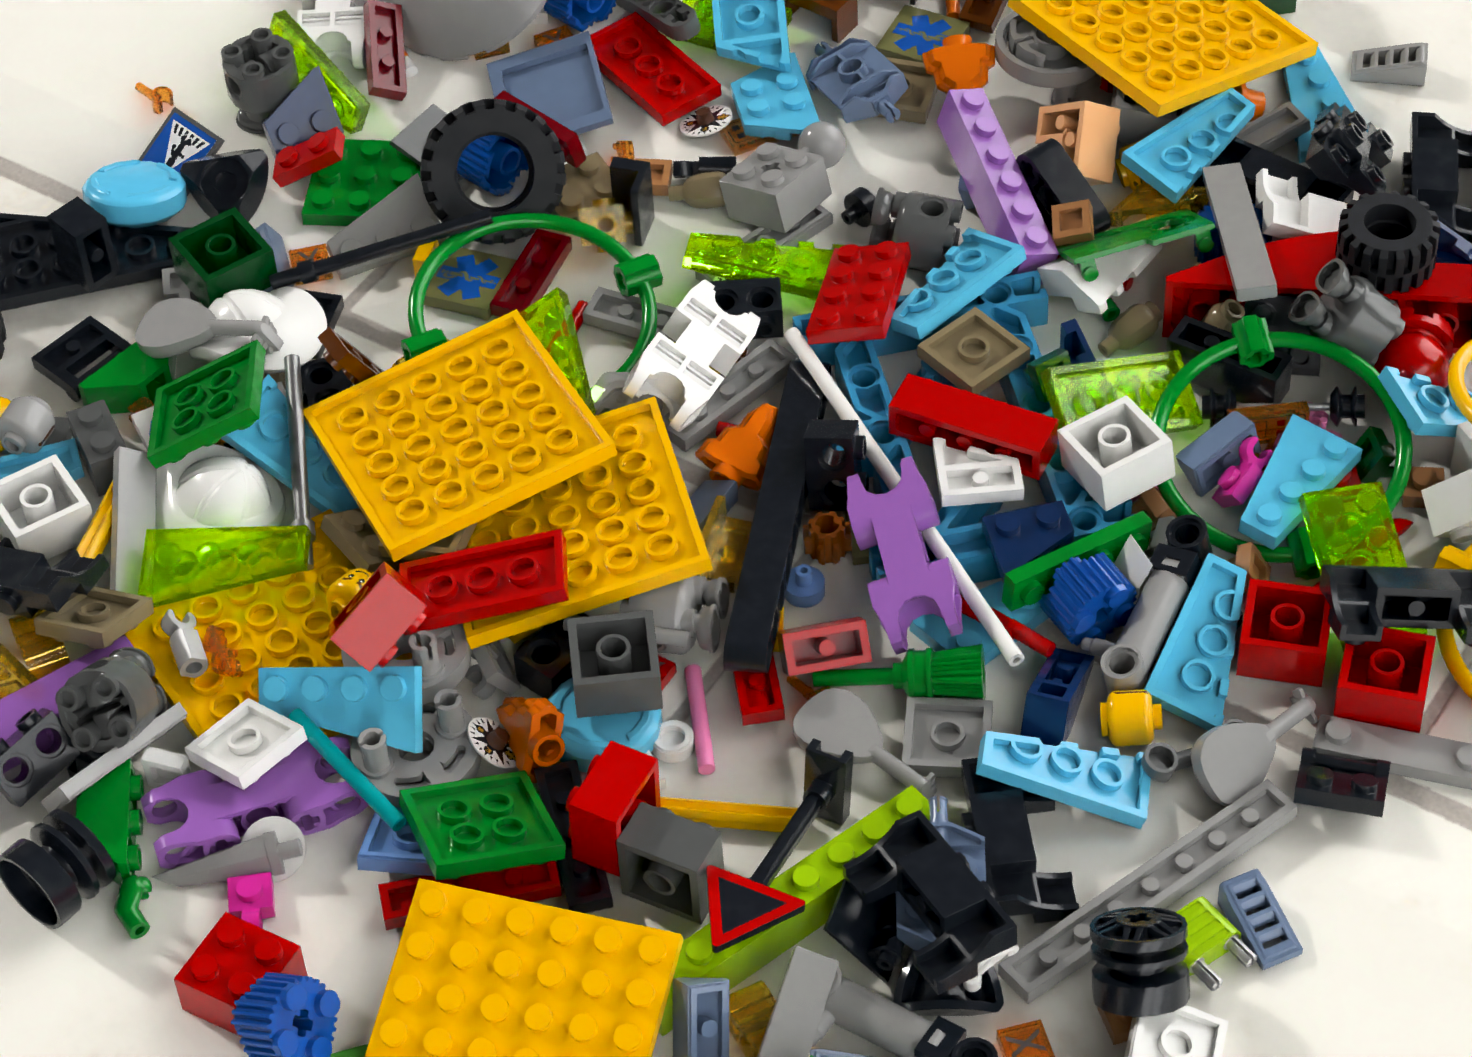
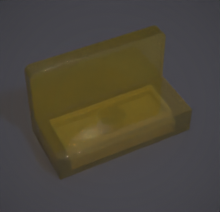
(726, 543)

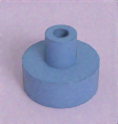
(805, 586)

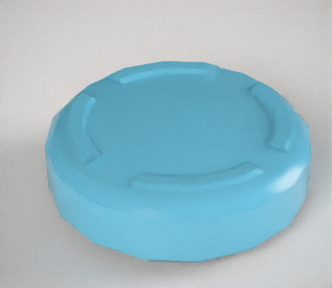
(136, 193)
(591, 735)

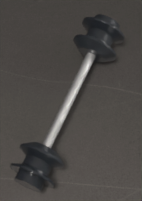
(1340, 406)

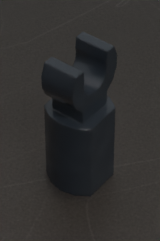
(686, 169)

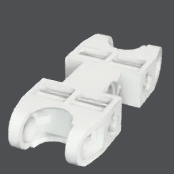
(336, 28)
(681, 370)

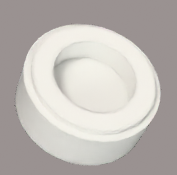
(674, 742)

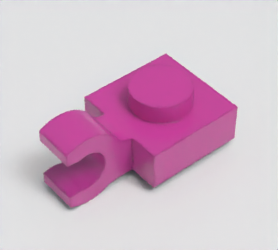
(1240, 480)
(252, 897)

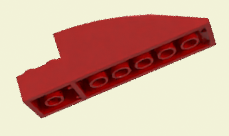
(1295, 268)

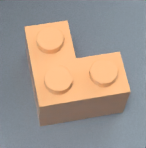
(1086, 133)

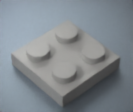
(943, 733)

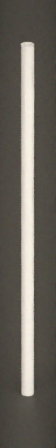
(891, 479)

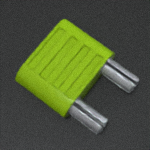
(1210, 938)

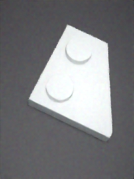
(976, 476)

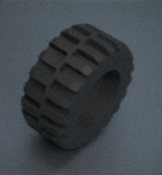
(483, 119)

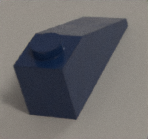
(1056, 696)

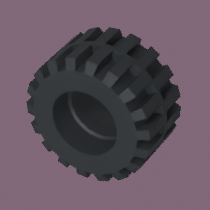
(1388, 240)

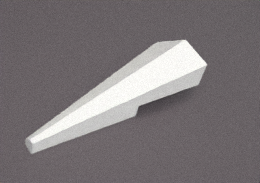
(1065, 279)

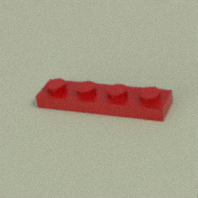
(521, 882)

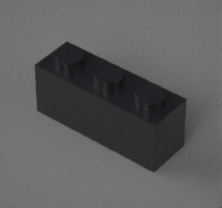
(1251, 385)

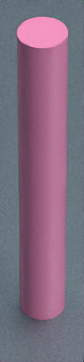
(699, 719)

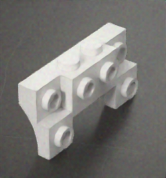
(1289, 216)

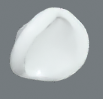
(291, 310)
(216, 490)

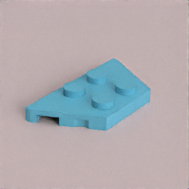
(753, 32)
(774, 102)

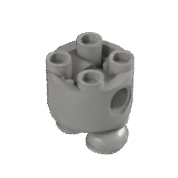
(681, 608)

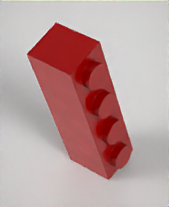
(965, 419)

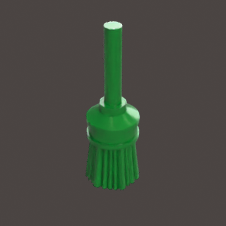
(921, 674)

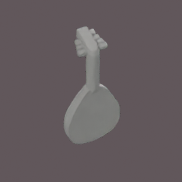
(184, 324)
(847, 723)
(1238, 755)

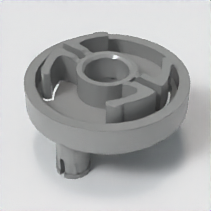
(1038, 59)
(436, 654)
(443, 736)

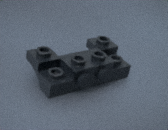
(1342, 148)
(1255, 158)
(1433, 169)
(33, 585)
(1399, 597)
(1010, 857)
(942, 893)

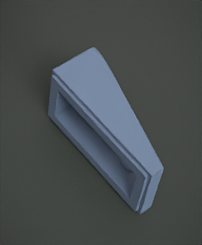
(1248, 893)

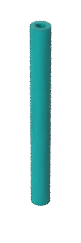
(349, 771)

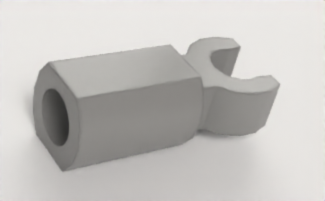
(185, 644)

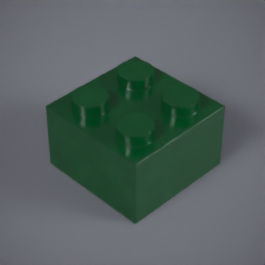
(222, 257)

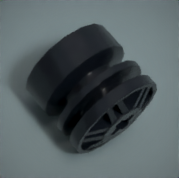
(56, 868)
(1140, 961)

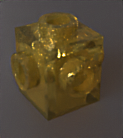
(606, 209)

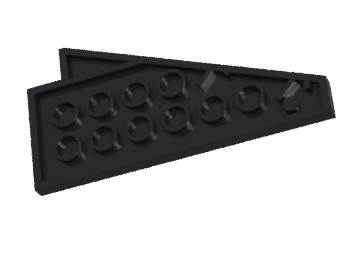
(32, 268)

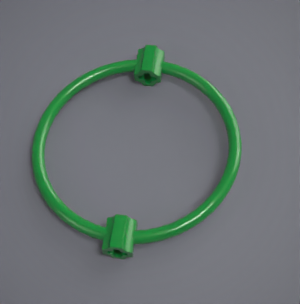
(631, 274)
(1254, 348)

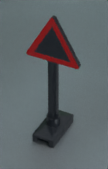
(748, 905)

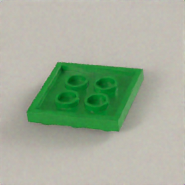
(355, 183)
(207, 404)
(481, 825)

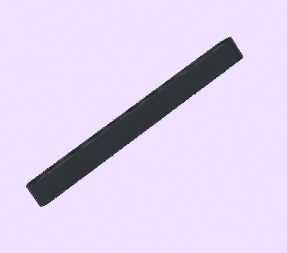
(774, 528)

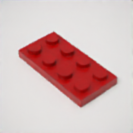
(652, 69)
(859, 293)
(491, 579)

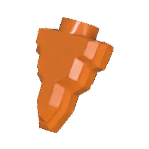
(959, 63)
(741, 450)
(533, 731)

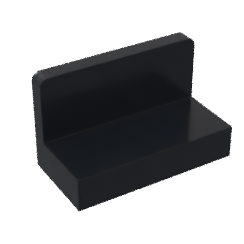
(633, 188)

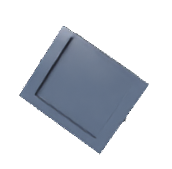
(557, 81)

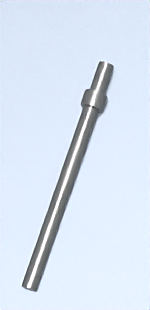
(298, 449)

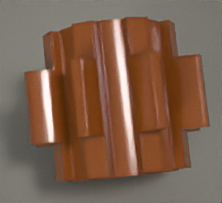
(827, 537)

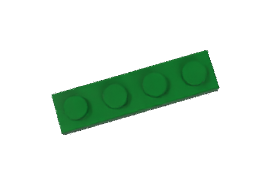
(1032, 580)

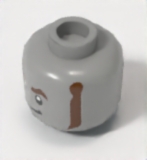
(26, 425)

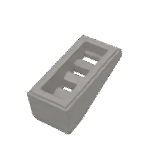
(1397, 64)

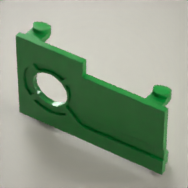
(1180, 223)

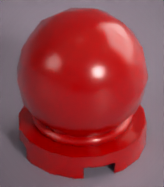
(1421, 348)

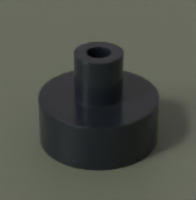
(858, 207)

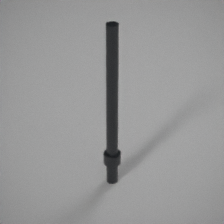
(310, 270)

